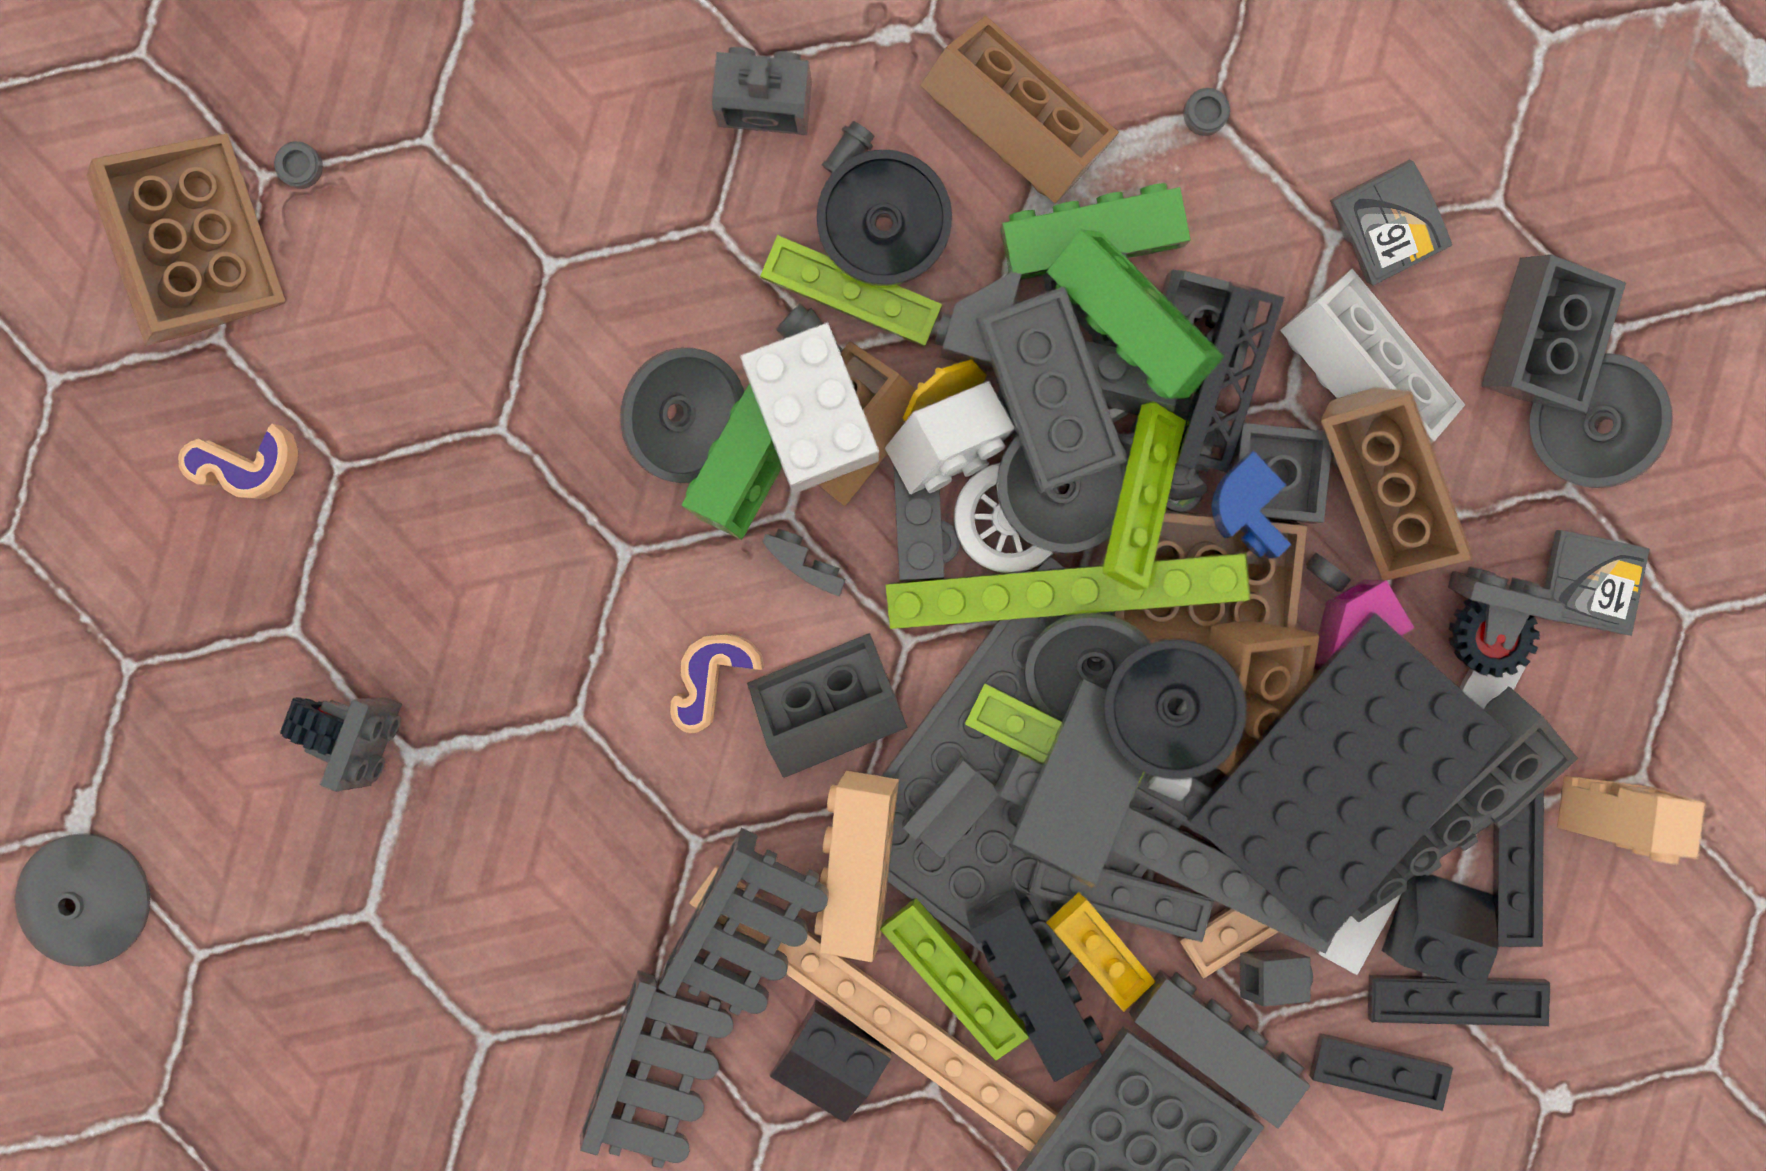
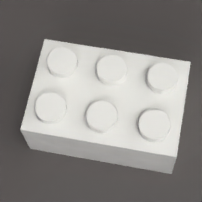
(810, 408)

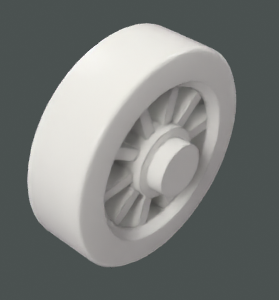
(973, 542)

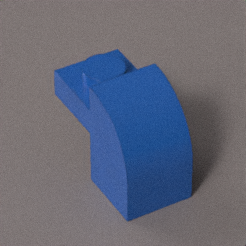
(1238, 504)

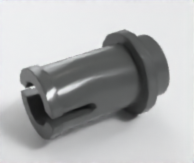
(853, 142)

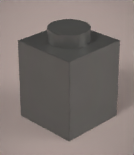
(1275, 977)

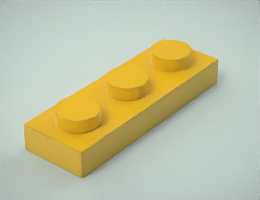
(1100, 951)

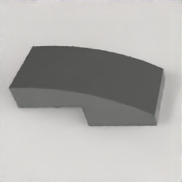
(791, 554)

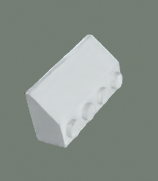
(1361, 347)

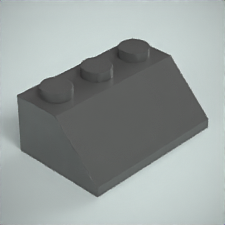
(1553, 333)
(826, 706)

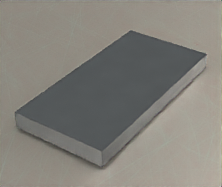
(1051, 389)
(1078, 793)

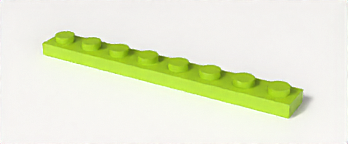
(1065, 592)

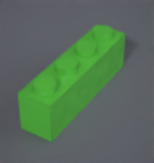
(1132, 224)
(1134, 315)
(737, 471)

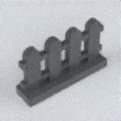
(743, 908)
(637, 1089)

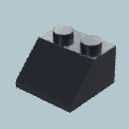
(1445, 931)
(831, 1062)

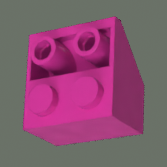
(1349, 609)

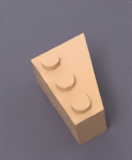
(1633, 817)

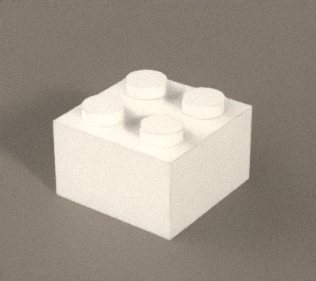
(950, 439)

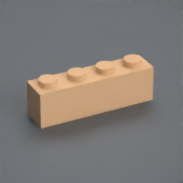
(857, 864)

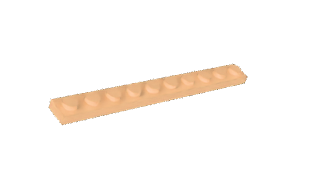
(910, 1035)

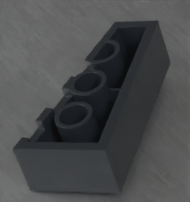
(1034, 984)

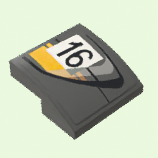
(1391, 222)
(1596, 581)

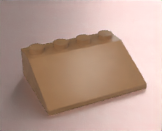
(184, 236)
(1272, 582)

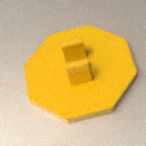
(945, 384)

